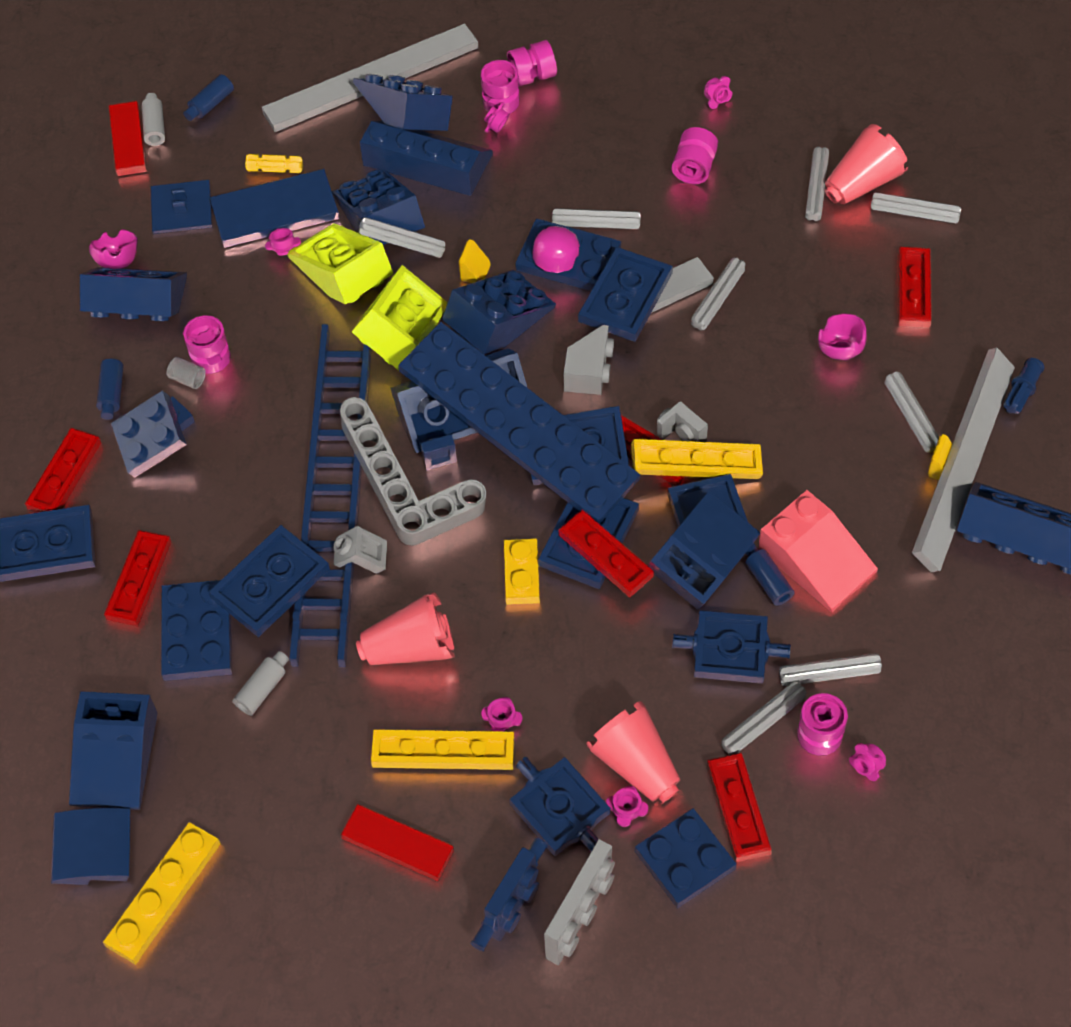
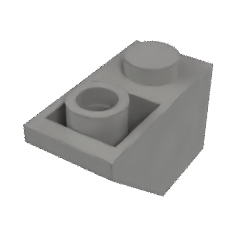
(586, 363)

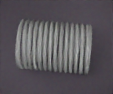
(186, 381)

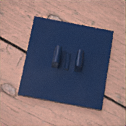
(181, 206)

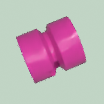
(534, 62)
(500, 85)
(695, 155)
(207, 343)
(822, 724)

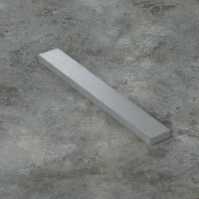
(341, 88)
(963, 461)

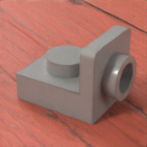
(684, 421)
(360, 548)

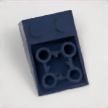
(406, 103)
(381, 199)
(496, 310)
(703, 550)
(111, 749)

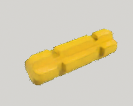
(274, 163)

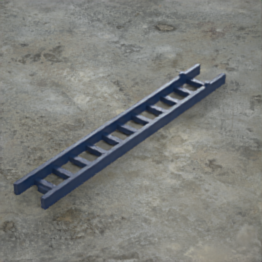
(330, 489)

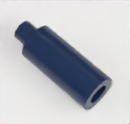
(208, 97)
(109, 387)
(769, 575)

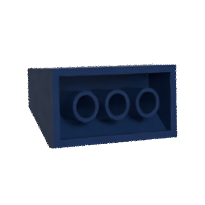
(424, 157)
(427, 418)
(1018, 526)

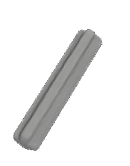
(817, 184)
(915, 207)
(596, 218)
(401, 237)
(718, 293)
(912, 411)
(830, 669)
(763, 718)

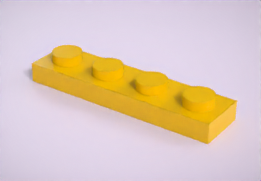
(696, 459)
(443, 749)
(161, 893)

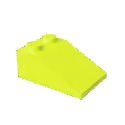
(342, 262)
(400, 317)

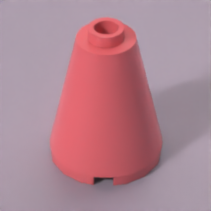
(866, 166)
(409, 635)
(637, 753)

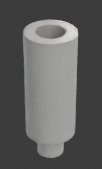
(153, 120)
(261, 683)

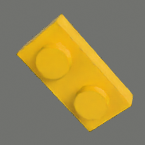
(521, 571)

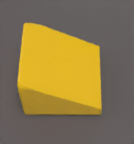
(473, 263)
(939, 457)

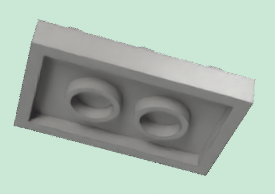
(578, 904)

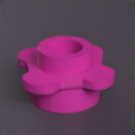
(717, 91)
(496, 118)
(282, 241)
(501, 706)
(868, 760)
(629, 796)

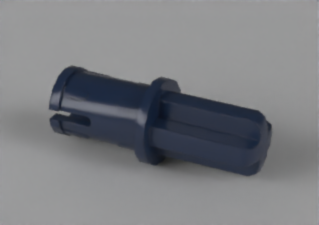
(1023, 385)

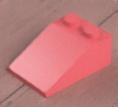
(816, 551)

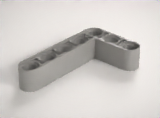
(396, 482)

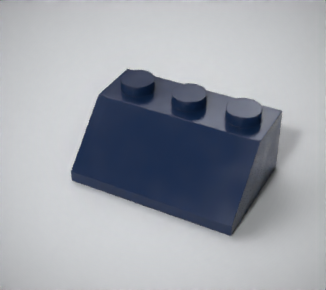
(131, 293)

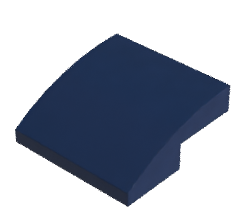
(90, 846)

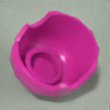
(555, 249)
(114, 251)
(843, 336)

